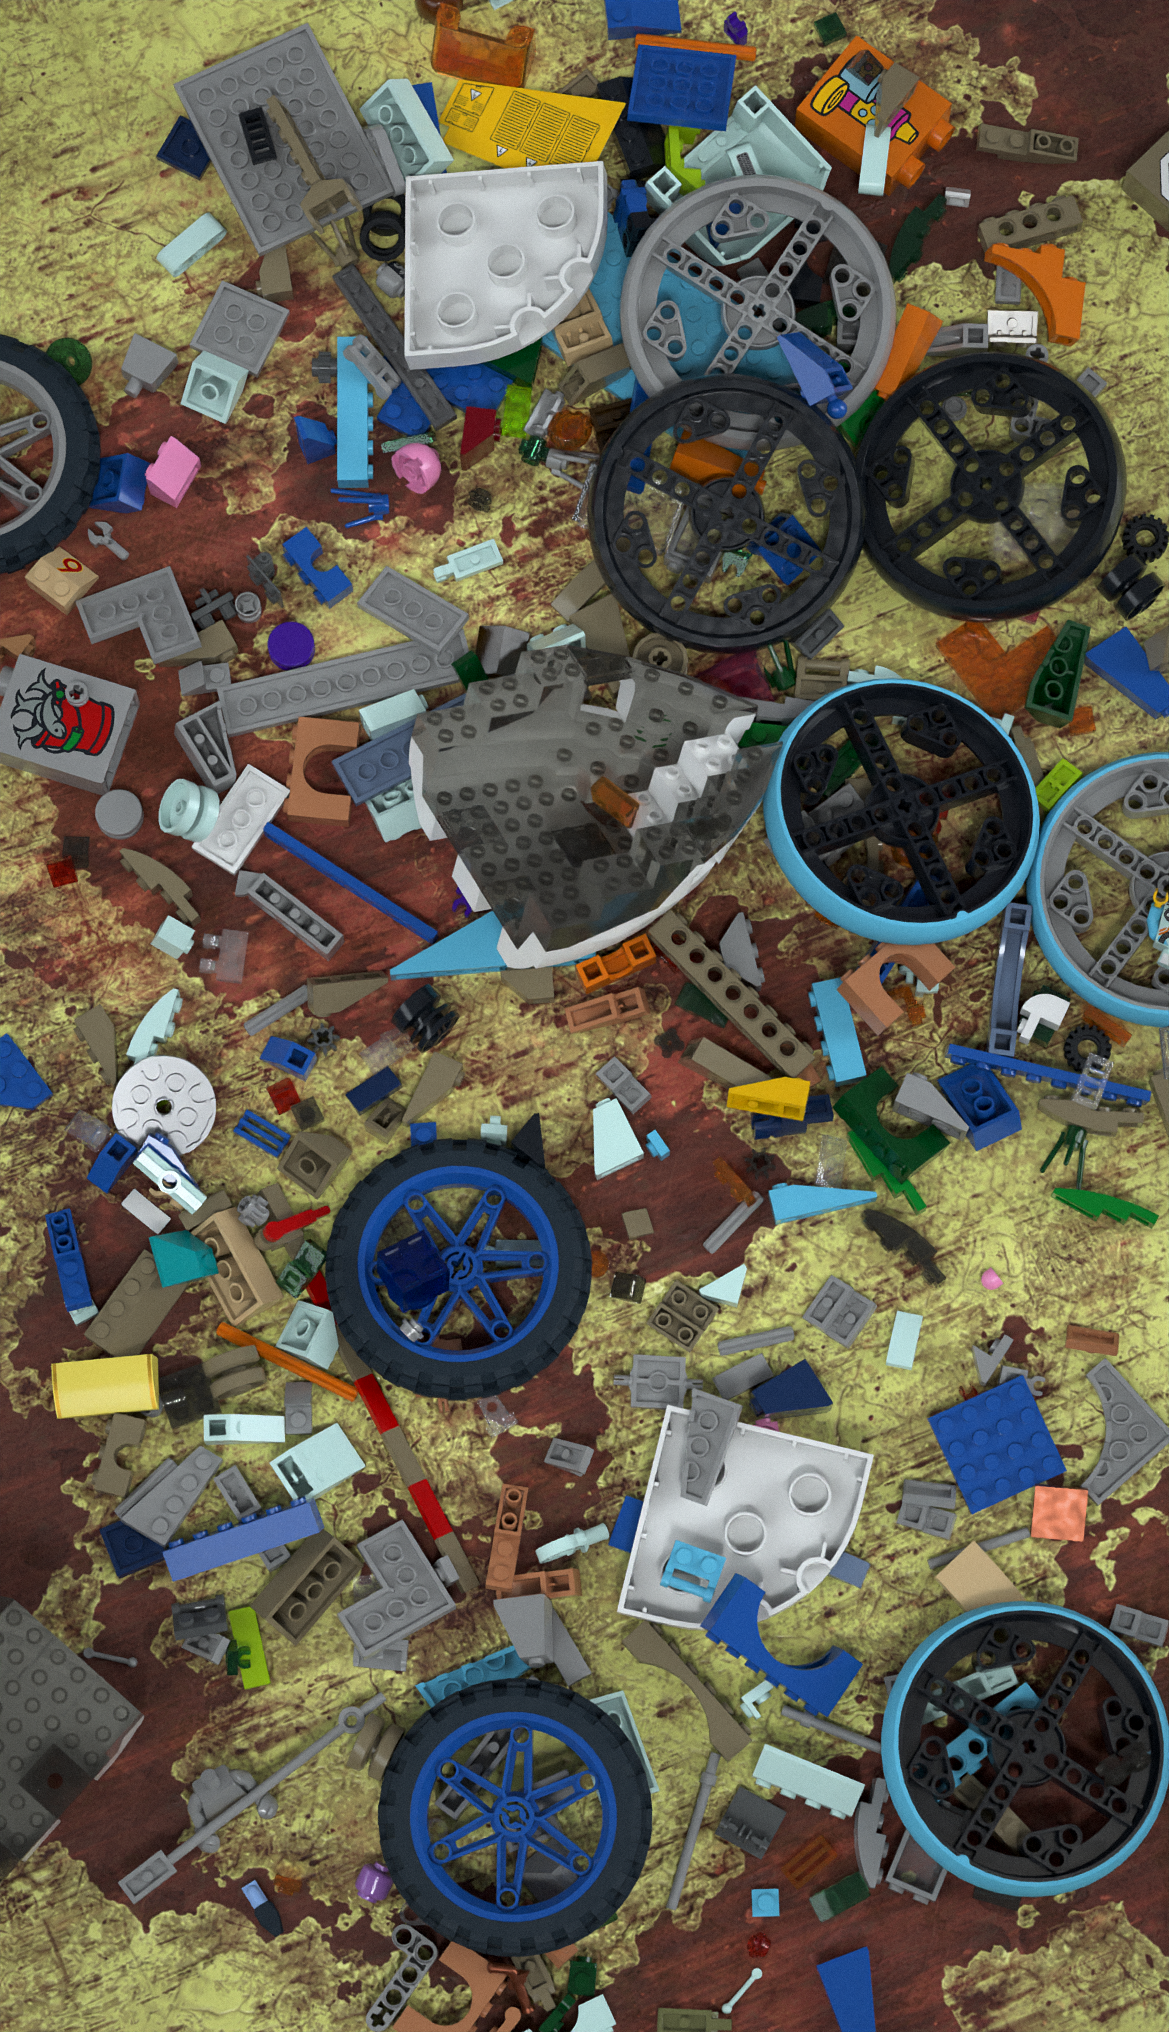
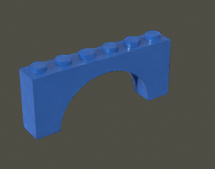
(735, 1624)

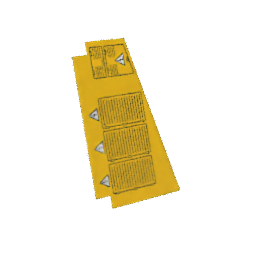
(527, 125)

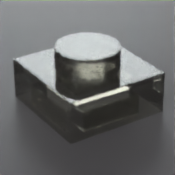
(307, 1113)

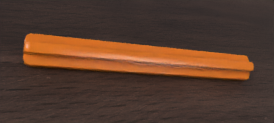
(741, 51)

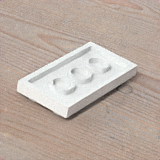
(241, 819)

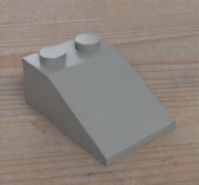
(925, 1105)

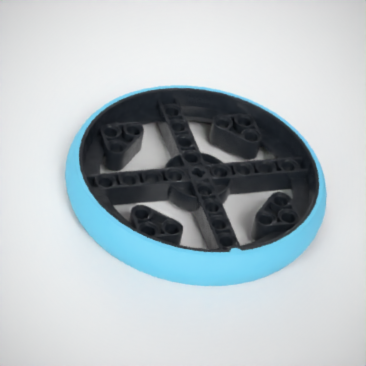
(902, 811)
(915, 1797)

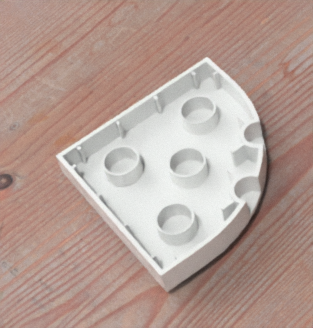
(498, 258)
(774, 1514)

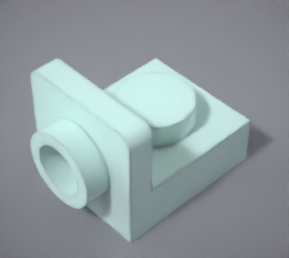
(757, 1694)

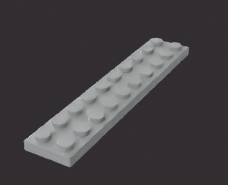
(337, 685)

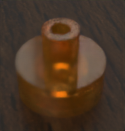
(603, 1264)

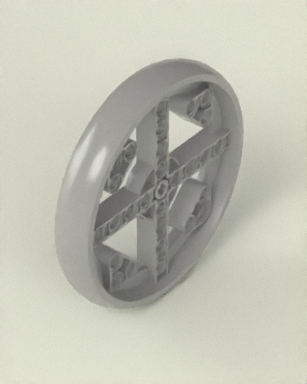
(757, 196)

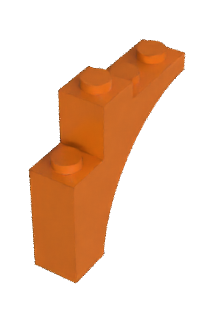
(1042, 274)

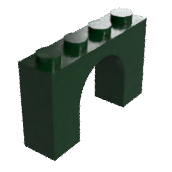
(898, 1155)

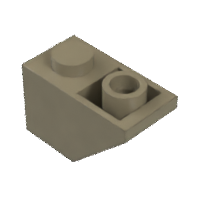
(531, 985)

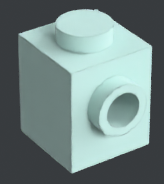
(173, 937)

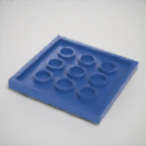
(681, 87)
(996, 1444)

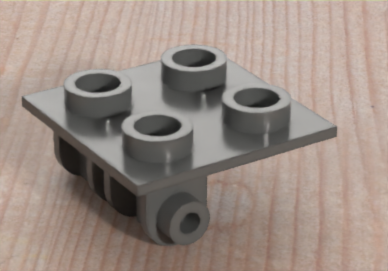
(261, 571)
(750, 1822)

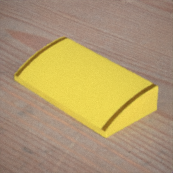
(105, 1386)

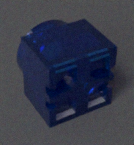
(413, 1272)

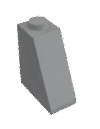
(529, 1627)

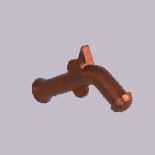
(517, 1981)

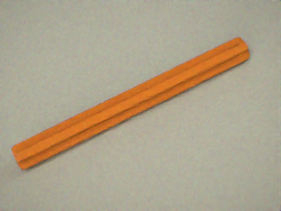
(288, 1362)

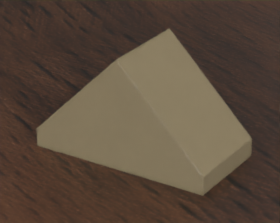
(385, 1120)

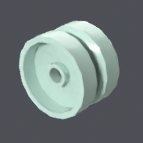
(188, 810)

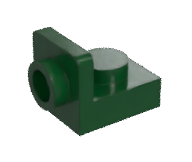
(582, 1976)

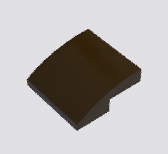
(607, 418)

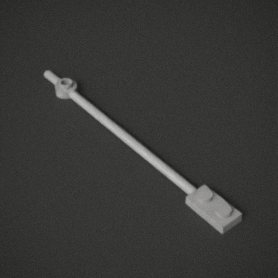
(160, 1867)

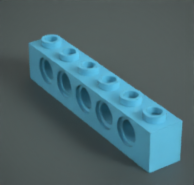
(1020, 1698)

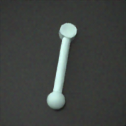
(756, 1974)

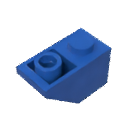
(289, 1057)
(112, 1163)

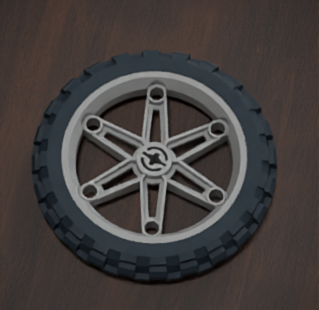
(75, 454)

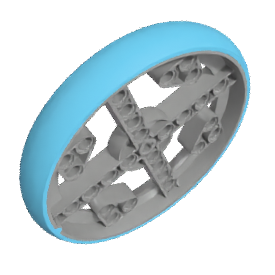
(1046, 882)

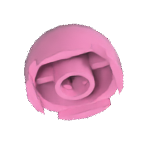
(418, 465)

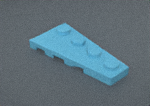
(496, 1666)

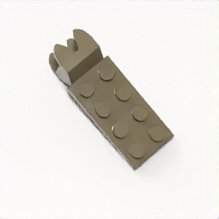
(324, 195)

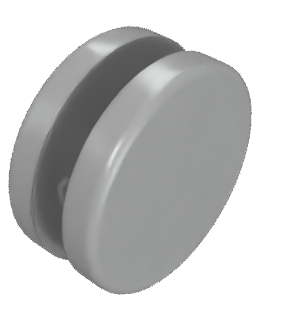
(119, 814)

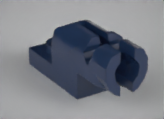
(817, 1111)

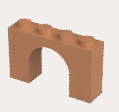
(312, 738)
(864, 990)
(483, 1988)

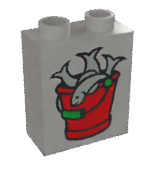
(62, 741)

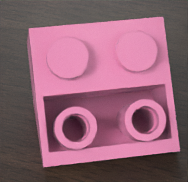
(172, 472)

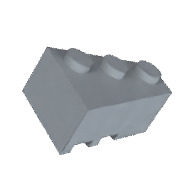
(207, 747)

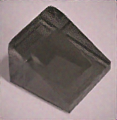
(864, 67)
(79, 850)
(628, 1287)

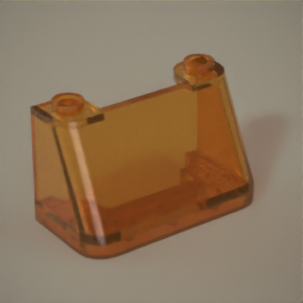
(478, 56)

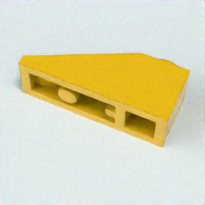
(774, 1097)

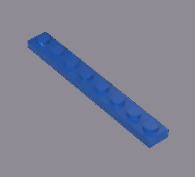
(1036, 1073)

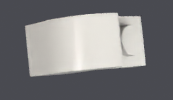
(1044, 1010)

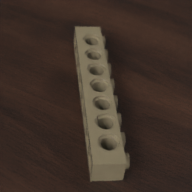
(661, 935)

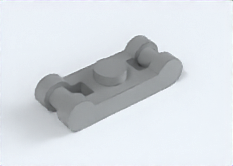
(372, 366)

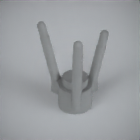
(560, 460)

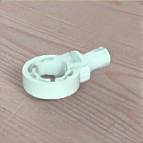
(570, 1543)

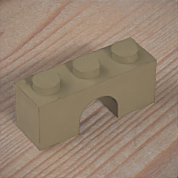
(122, 1432)

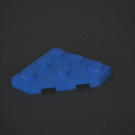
(18, 1079)

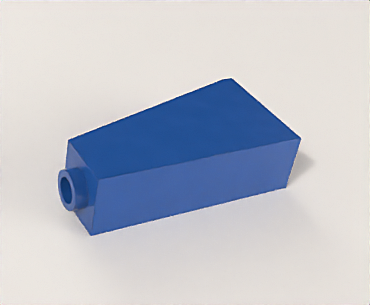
(1126, 668)
(850, 1990)

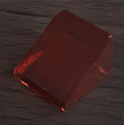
(283, 1095)

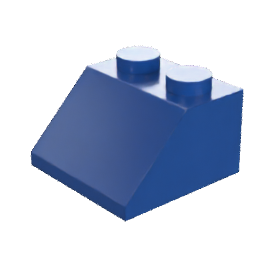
(120, 484)

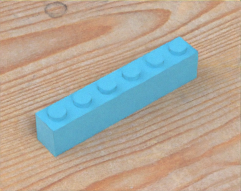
(353, 422)

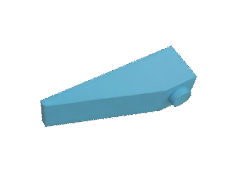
(801, 1201)

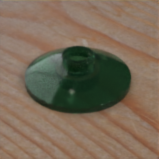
(69, 347)

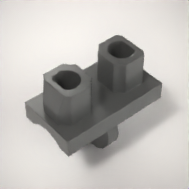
(223, 604)

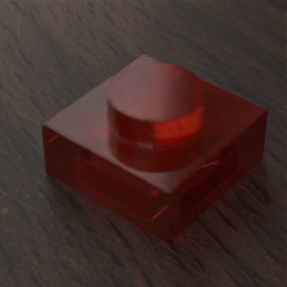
(62, 871)

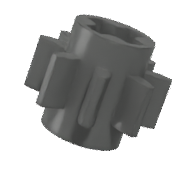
(324, 367)
(323, 1032)

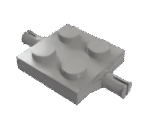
(657, 1381)

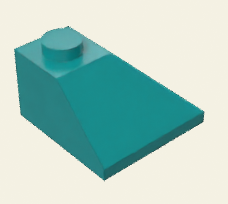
(182, 1258)

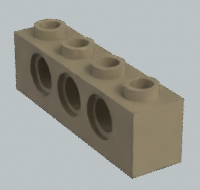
(1045, 230)

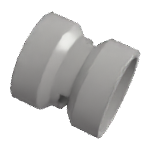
(248, 602)

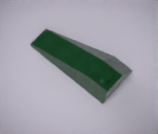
(1057, 680)

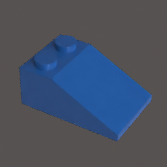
(649, 17)
(981, 1105)

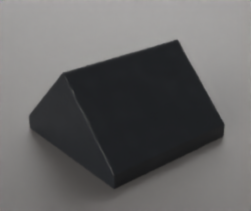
(529, 1141)

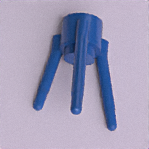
(377, 504)

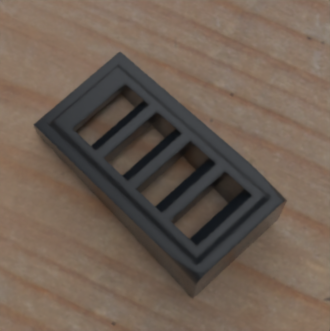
(252, 116)

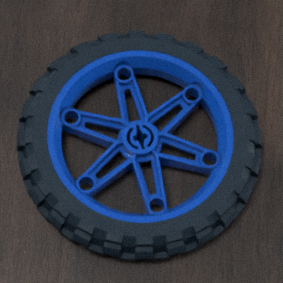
(508, 1360)
(412, 1856)

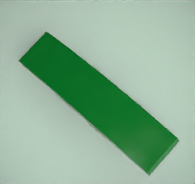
(876, 1169)
(1093, 1204)

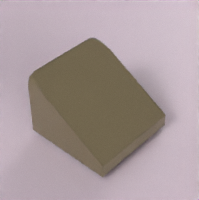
(637, 1223)

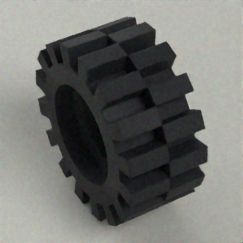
(1152, 525)
(1081, 1034)

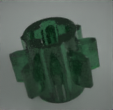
(533, 450)

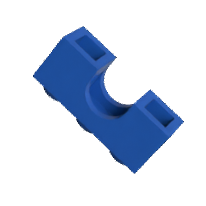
(328, 586)

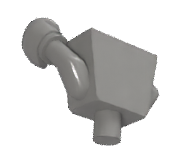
(216, 1793)

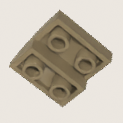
(683, 1316)

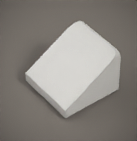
(957, 196)

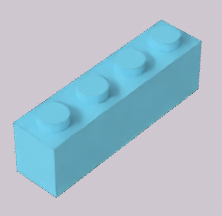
(838, 1033)

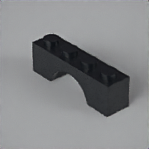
(806, 285)

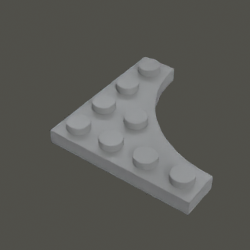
(1131, 1432)

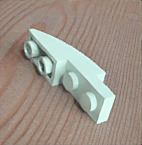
(155, 1027)

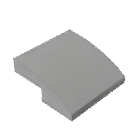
(839, 1312)

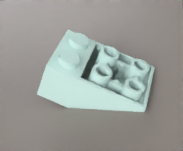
(317, 1464)

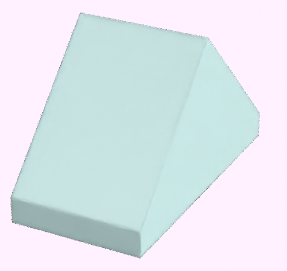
(726, 1288)

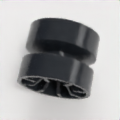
(1136, 591)

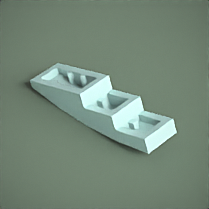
(978, 1685)

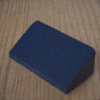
(374, 1090)

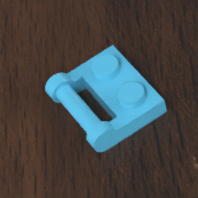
(697, 1563)

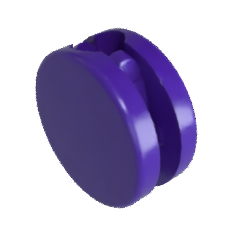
(291, 646)

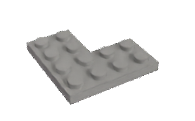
(147, 603)
(408, 1597)

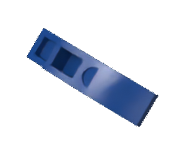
(69, 1260)

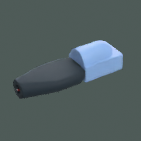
(263, 1909)

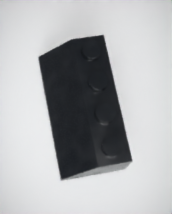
(637, 143)

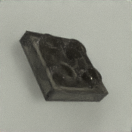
(187, 1396)

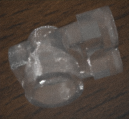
(499, 1419)

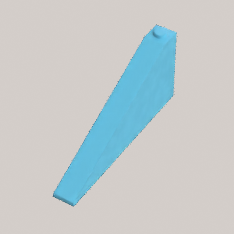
(462, 953)

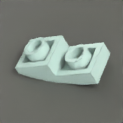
(904, 1340)

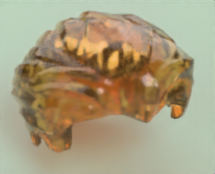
(569, 430)

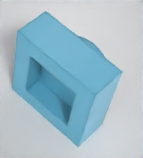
(657, 1146)
(765, 1902)

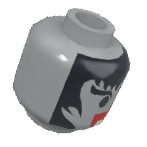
(391, 279)

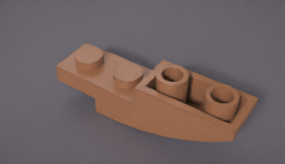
(507, 1538)

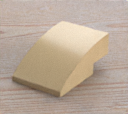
(582, 332)
(976, 1580)

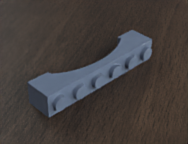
(1007, 980)

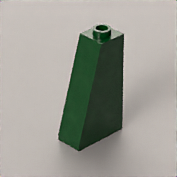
(520, 365)

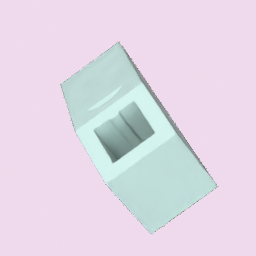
(243, 1429)

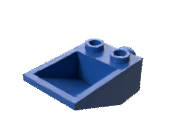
(817, 373)

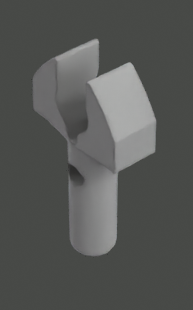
(107, 540)

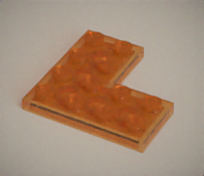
(991, 675)

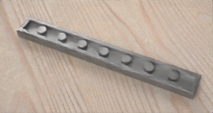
(393, 346)

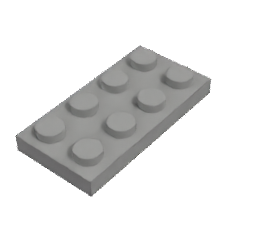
(413, 610)

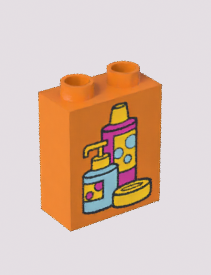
(842, 105)

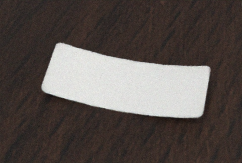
(146, 1211)

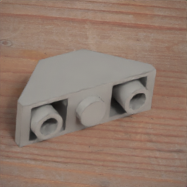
(740, 953)

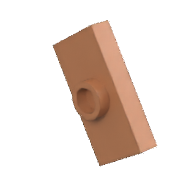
(1092, 1340)

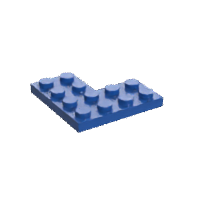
(460, 385)

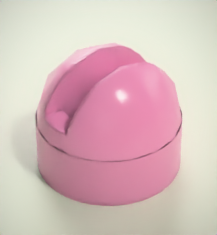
(991, 1280)

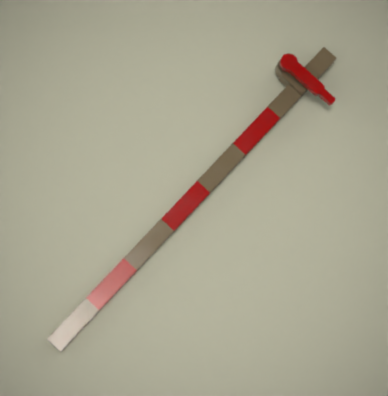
(286, 1231)

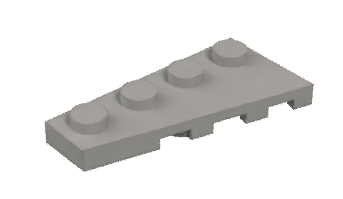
(708, 1440)
(170, 1502)

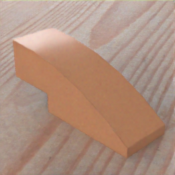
(607, 1010)
(553, 1584)

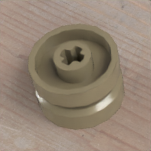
(657, 649)
(234, 1372)
(375, 1747)

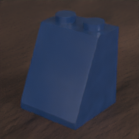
(791, 1395)

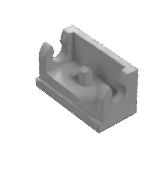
(391, 1658)

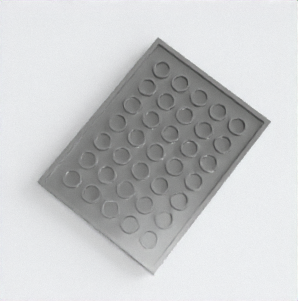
(271, 192)

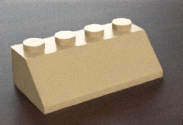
(244, 1280)

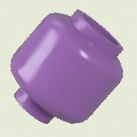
(374, 1882)

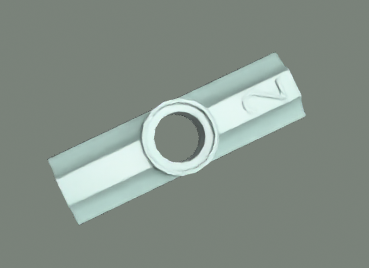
(183, 1191)

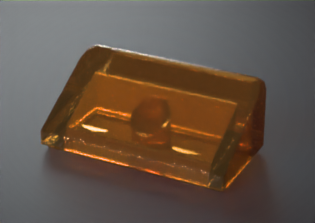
(614, 801)

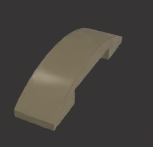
(583, 586)

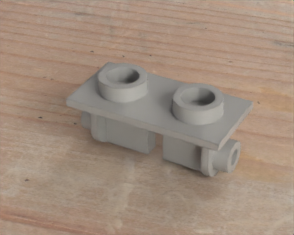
(543, 413)

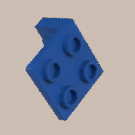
(784, 570)

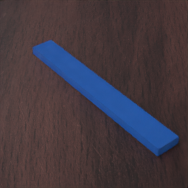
(350, 883)

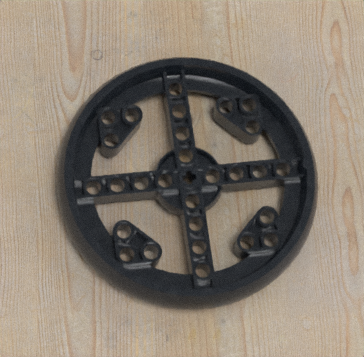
(831, 457)
(1096, 521)

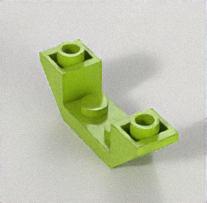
(673, 146)

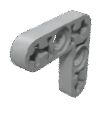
(380, 144)

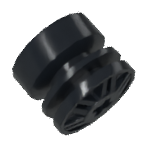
(429, 1023)

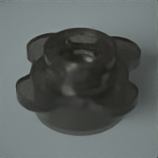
(480, 499)
(670, 1035)

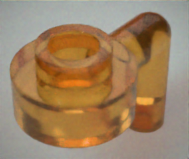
(914, 1010)

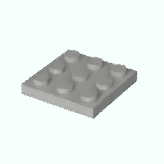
(240, 327)

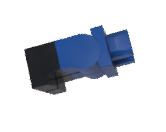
(631, 215)

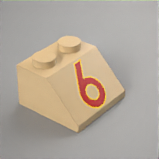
(60, 579)

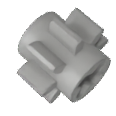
(253, 1210)

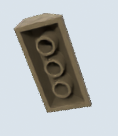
(134, 1310)
(307, 1585)

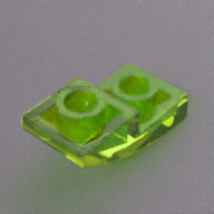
(516, 411)

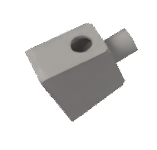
(146, 365)

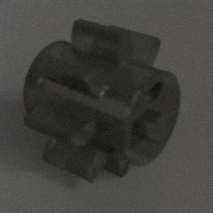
(753, 1166)

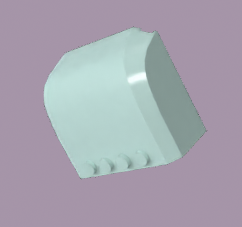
(779, 153)

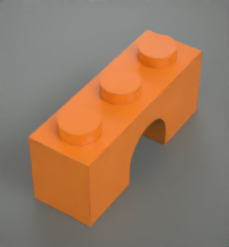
(604, 970)

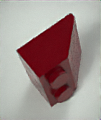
(479, 436)

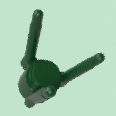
(783, 678)
(1073, 1140)

